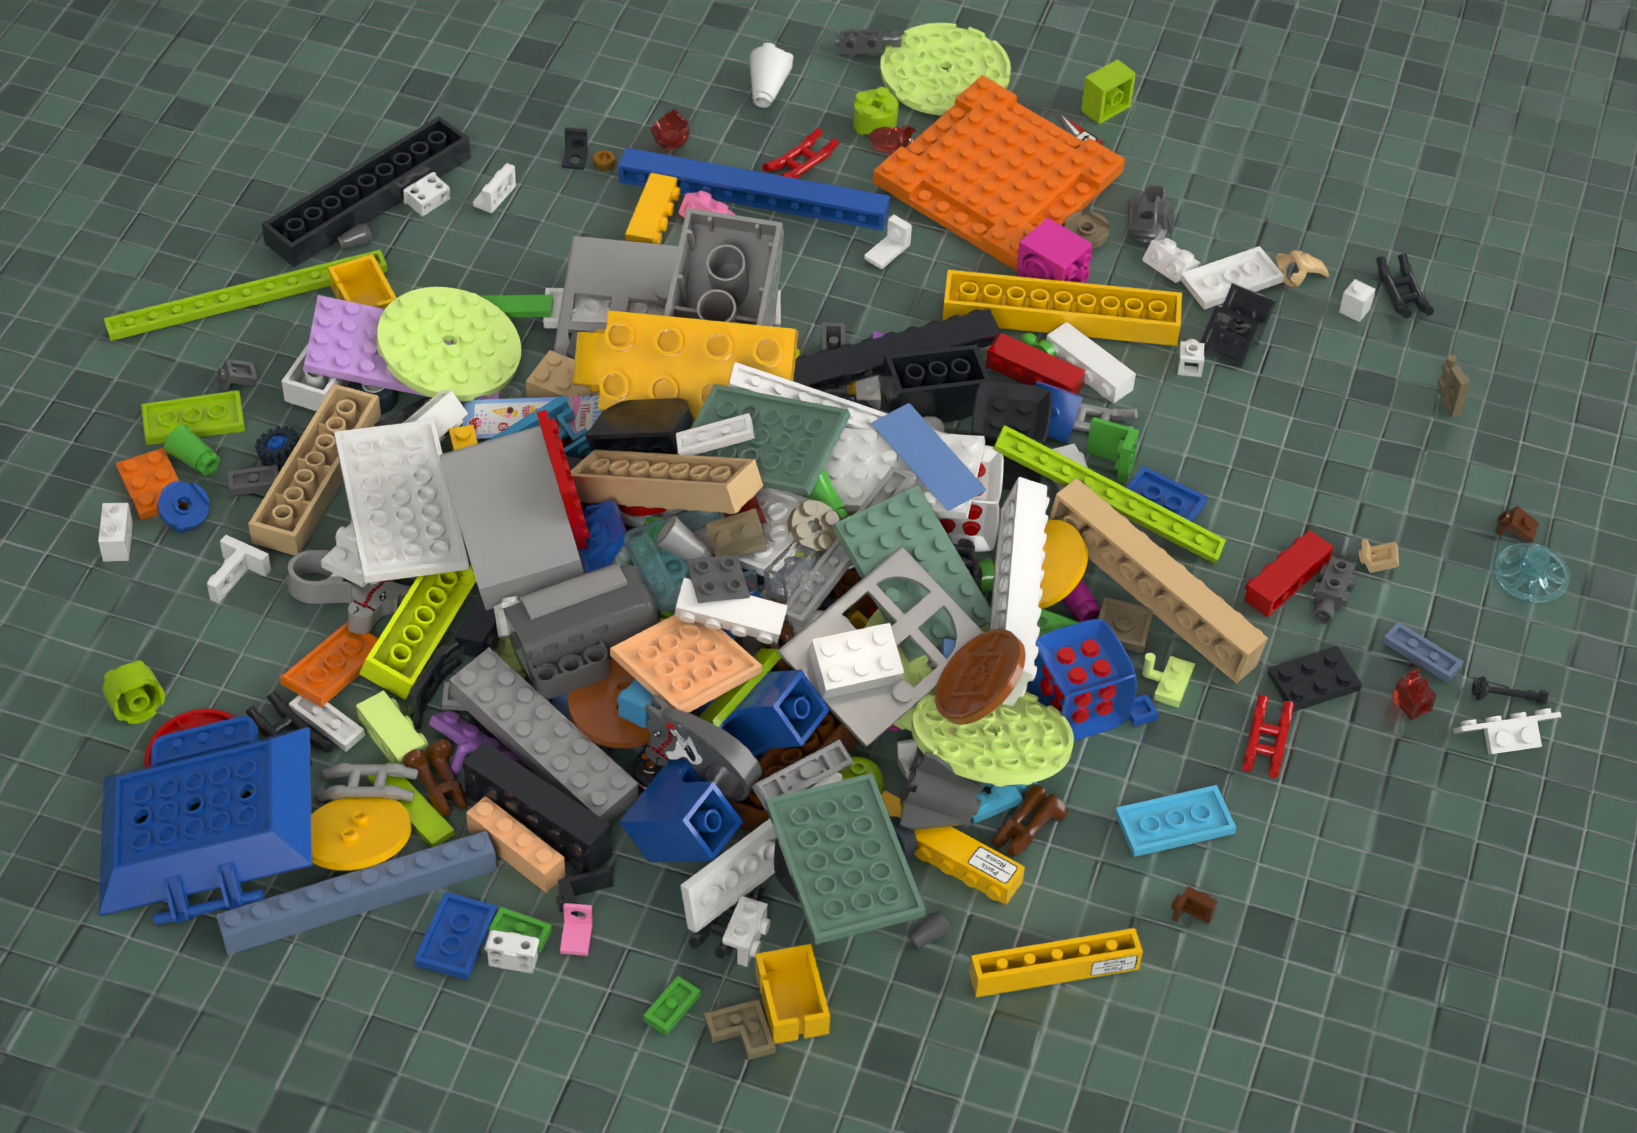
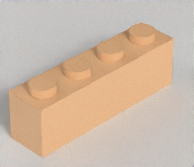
(517, 844)

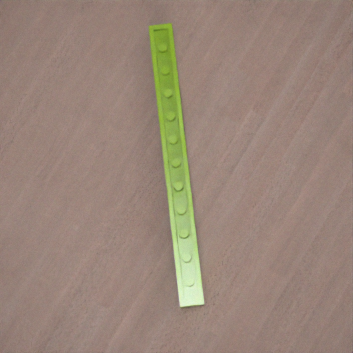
(226, 299)

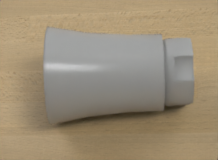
(681, 541)

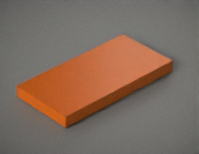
(329, 666)

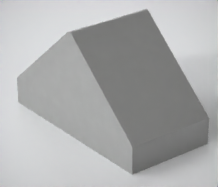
(726, 269)
(511, 515)

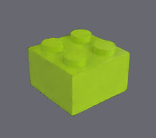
(1108, 91)

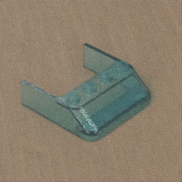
(661, 569)

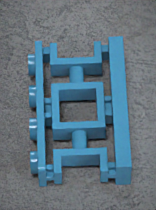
(563, 414)

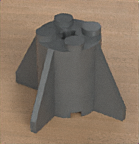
(936, 795)

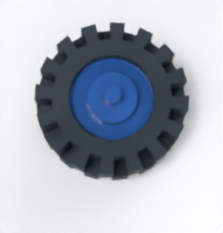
(276, 446)

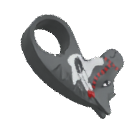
(704, 746)

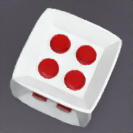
(984, 510)

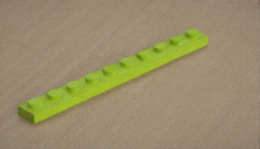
(1124, 501)

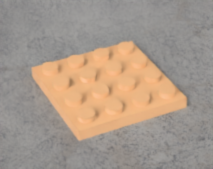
(685, 662)

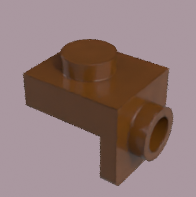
(1518, 523)
(1194, 903)

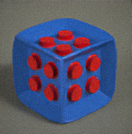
(1085, 677)

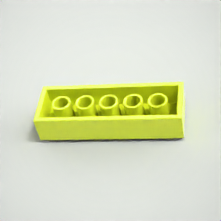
(417, 630)

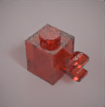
(1414, 695)

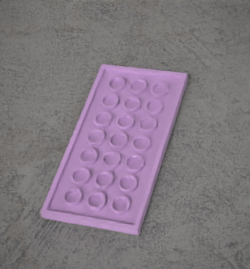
(346, 348)

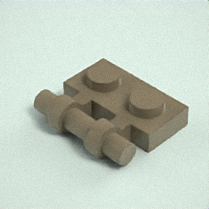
(1453, 386)

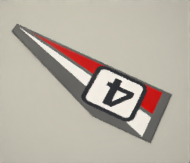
(1077, 131)

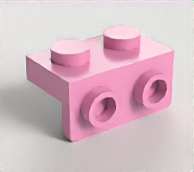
(702, 201)

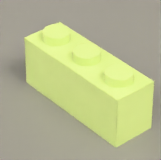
(389, 727)

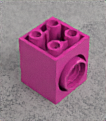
(1054, 254)

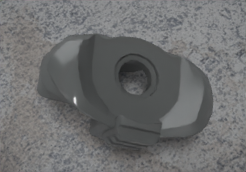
(1154, 203)

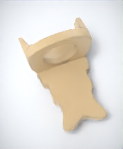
(1305, 264)

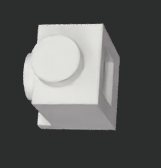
(1191, 352)

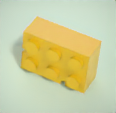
(361, 282)
(792, 993)

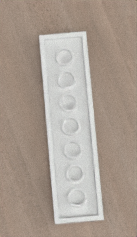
(732, 874)

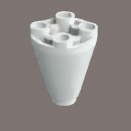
(768, 73)

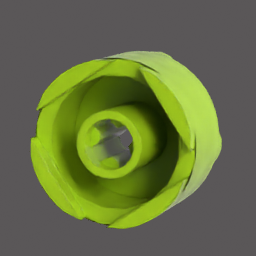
(874, 110)
(133, 692)

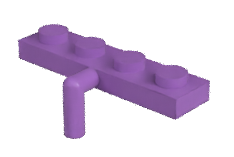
(466, 736)

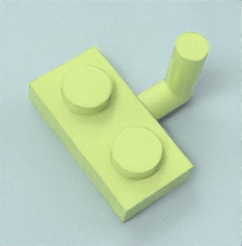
(1171, 682)

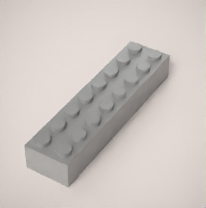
(542, 736)

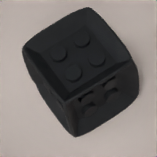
(1017, 407)

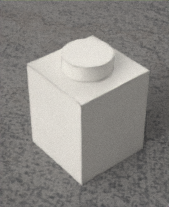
(1357, 300)

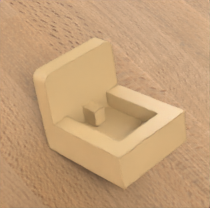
(1379, 556)

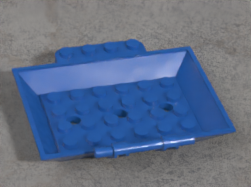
(221, 840)

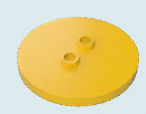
(1063, 563)
(358, 832)

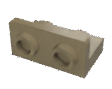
(737, 534)

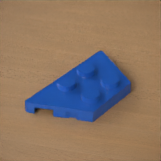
(605, 533)

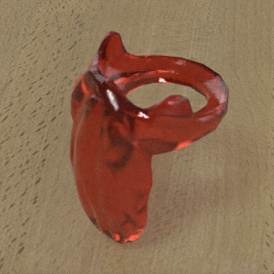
(890, 139)

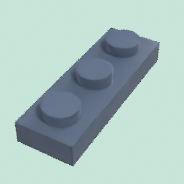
(1422, 652)

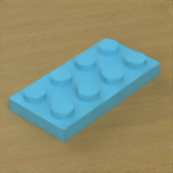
(1175, 820)

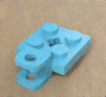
(998, 800)

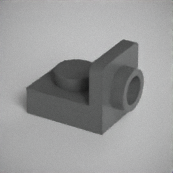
(236, 372)

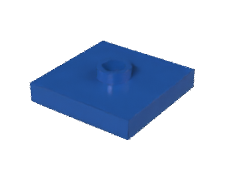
(1063, 412)

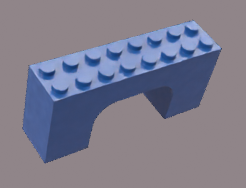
(691, 818)

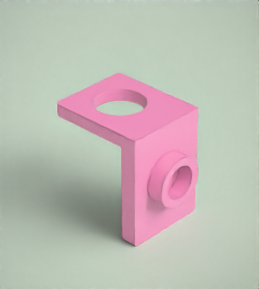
(576, 930)

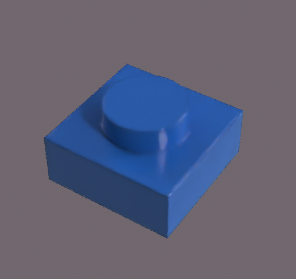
(1143, 711)

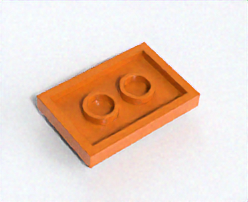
(145, 479)

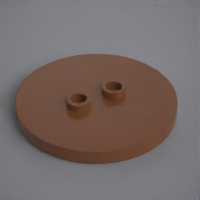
(980, 676)
(596, 711)

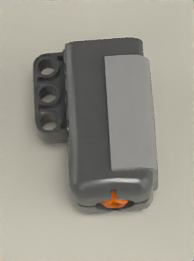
(568, 628)

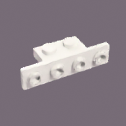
(1510, 734)

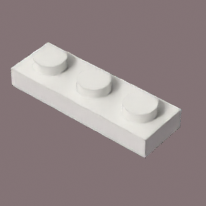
(715, 435)
(328, 722)

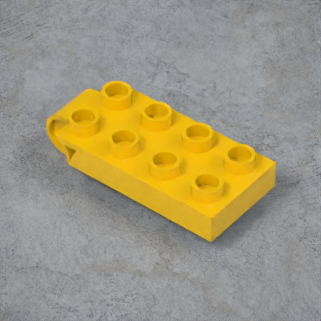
(675, 357)

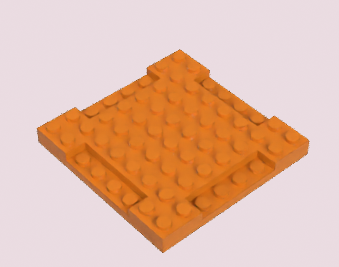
(997, 171)

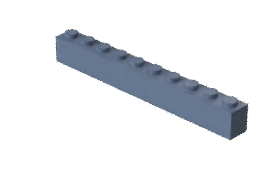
(356, 892)

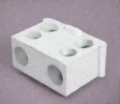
(426, 194)
(512, 950)

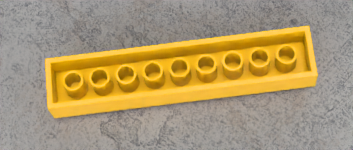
(1048, 304)

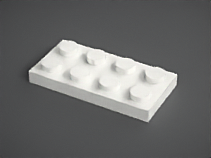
(1248, 269)

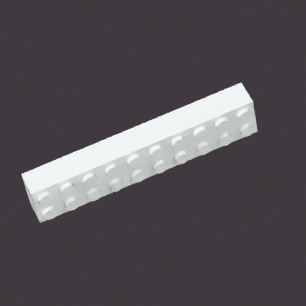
(1020, 572)

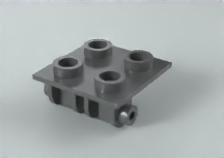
(717, 578)

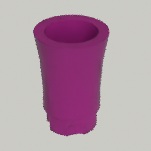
(1081, 603)

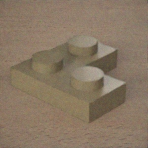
(744, 1021)

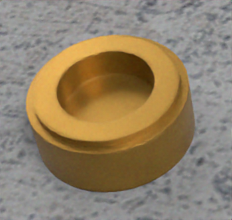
(604, 160)

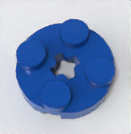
(184, 492)

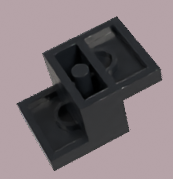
(1237, 324)

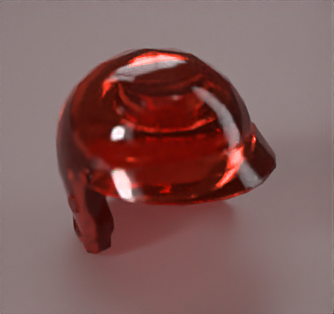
(671, 131)

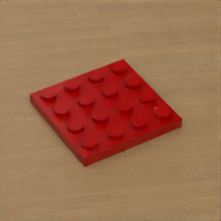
(564, 479)

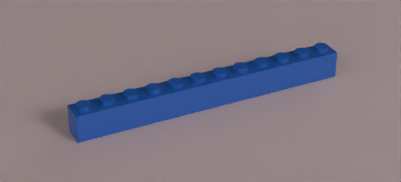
(759, 189)

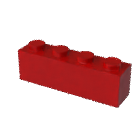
(1031, 365)
(1288, 573)

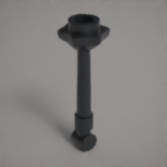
(1481, 688)

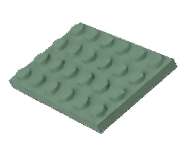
(789, 434)
(912, 524)
(844, 858)

